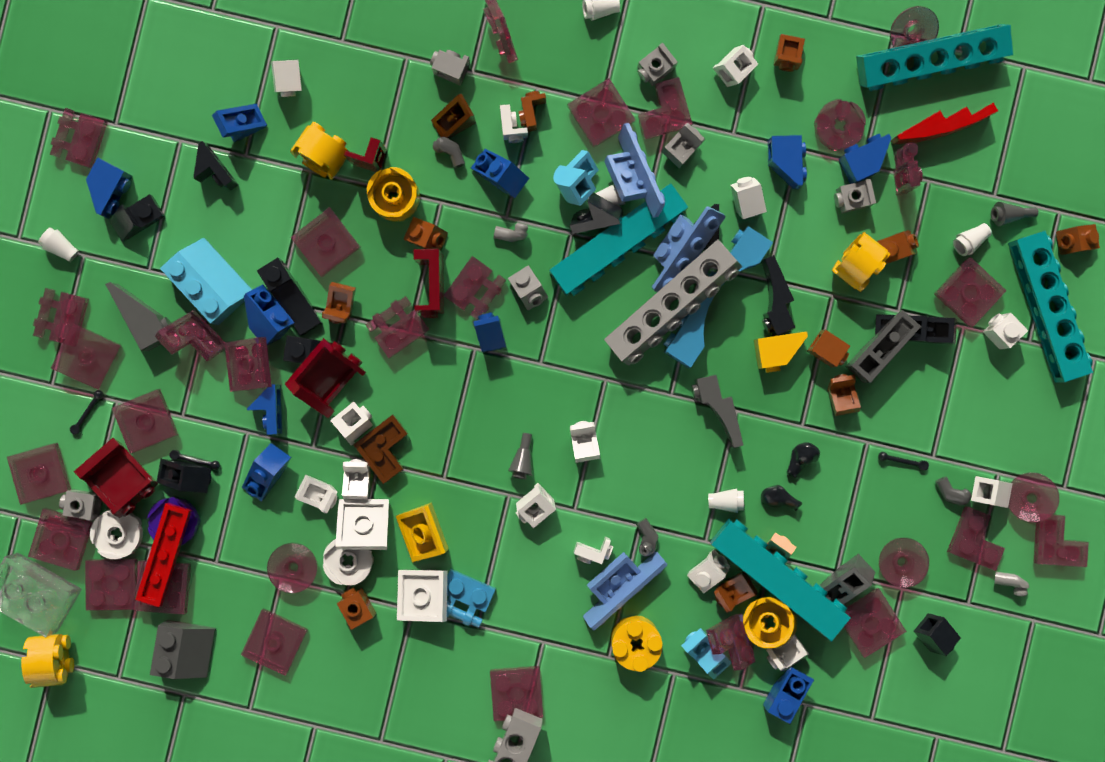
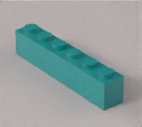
(616, 241)
(780, 580)

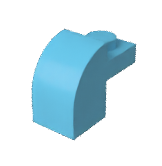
(575, 178)
(699, 648)

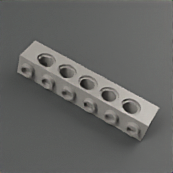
(659, 305)
(522, 725)

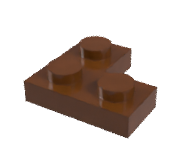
(376, 448)

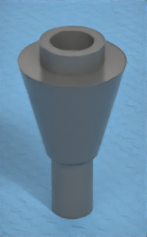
(1005, 213)
(521, 463)

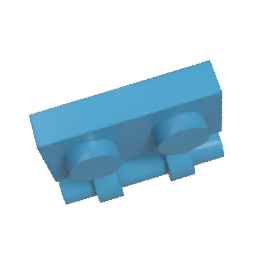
(470, 592)

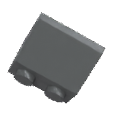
(182, 650)

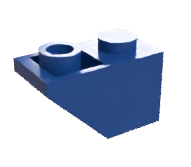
(786, 157)
(866, 160)
(500, 172)
(107, 186)
(266, 315)
(489, 332)
(265, 472)
(788, 694)

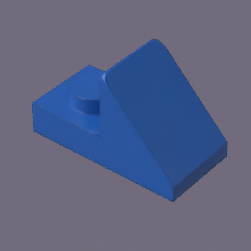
(239, 121)
(271, 402)

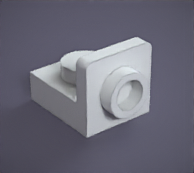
(508, 121)

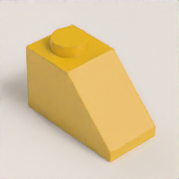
(777, 350)

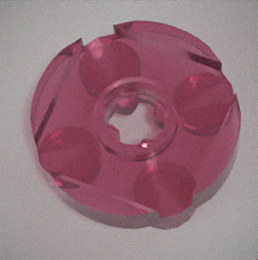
(853, 129)

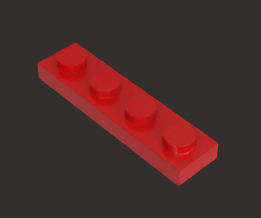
(163, 555)

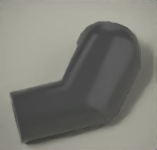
(449, 147)
(952, 495)
(649, 538)

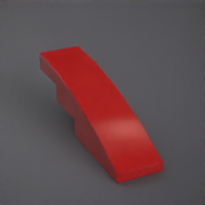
(937, 126)

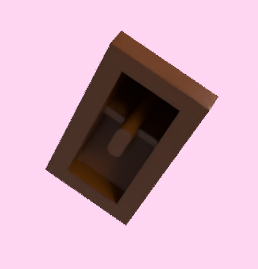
(454, 118)

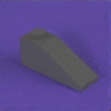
(139, 317)
(883, 347)
(849, 580)

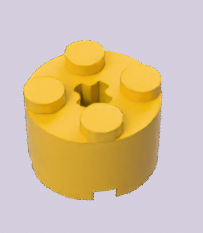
(320, 151)
(389, 181)
(860, 261)
(757, 628)
(638, 657)
(47, 660)

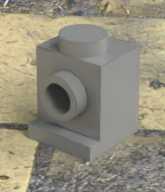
(664, 58)
(450, 66)
(865, 195)
(89, 504)

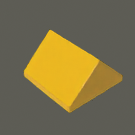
(422, 533)

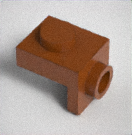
(789, 53)
(527, 114)
(425, 234)
(1078, 239)
(900, 245)
(339, 303)
(843, 394)
(734, 591)

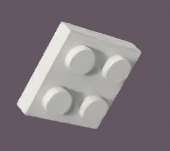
(362, 524)
(422, 595)

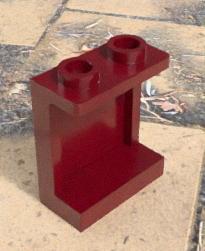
(435, 260)
(324, 376)
(117, 478)

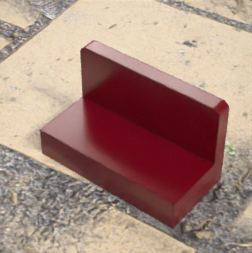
(373, 157)

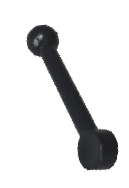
(76, 429)
(175, 454)
(922, 465)

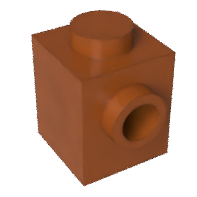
(829, 349)
(356, 607)

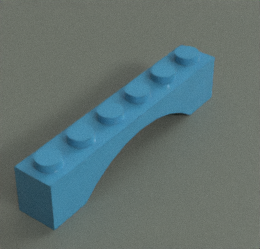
(689, 339)

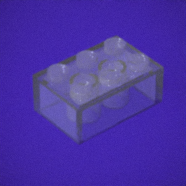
(35, 594)

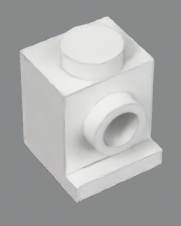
(736, 65)
(346, 418)
(537, 513)

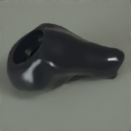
(802, 455)
(777, 496)

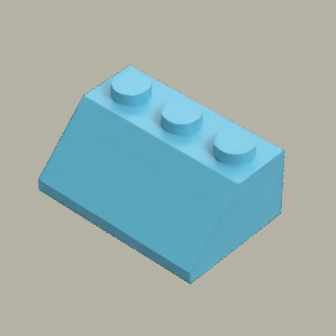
(206, 280)

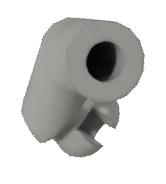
(510, 235)
(1019, 584)

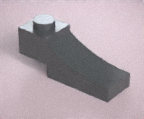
(708, 392)

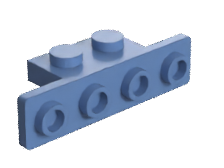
(632, 174)
(685, 243)
(619, 584)

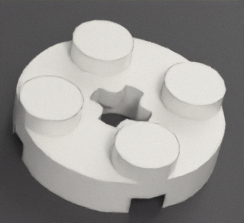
(104, 541)
(346, 574)

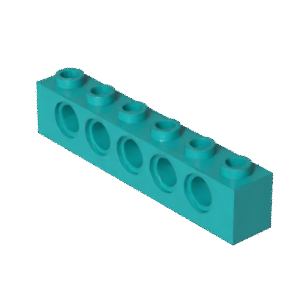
(998, 45)
(1046, 320)

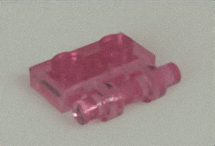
(85, 140)
(907, 173)
(469, 282)
(69, 310)
(400, 334)

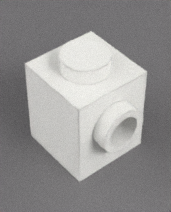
(286, 77)
(748, 197)
(1005, 330)
(991, 492)

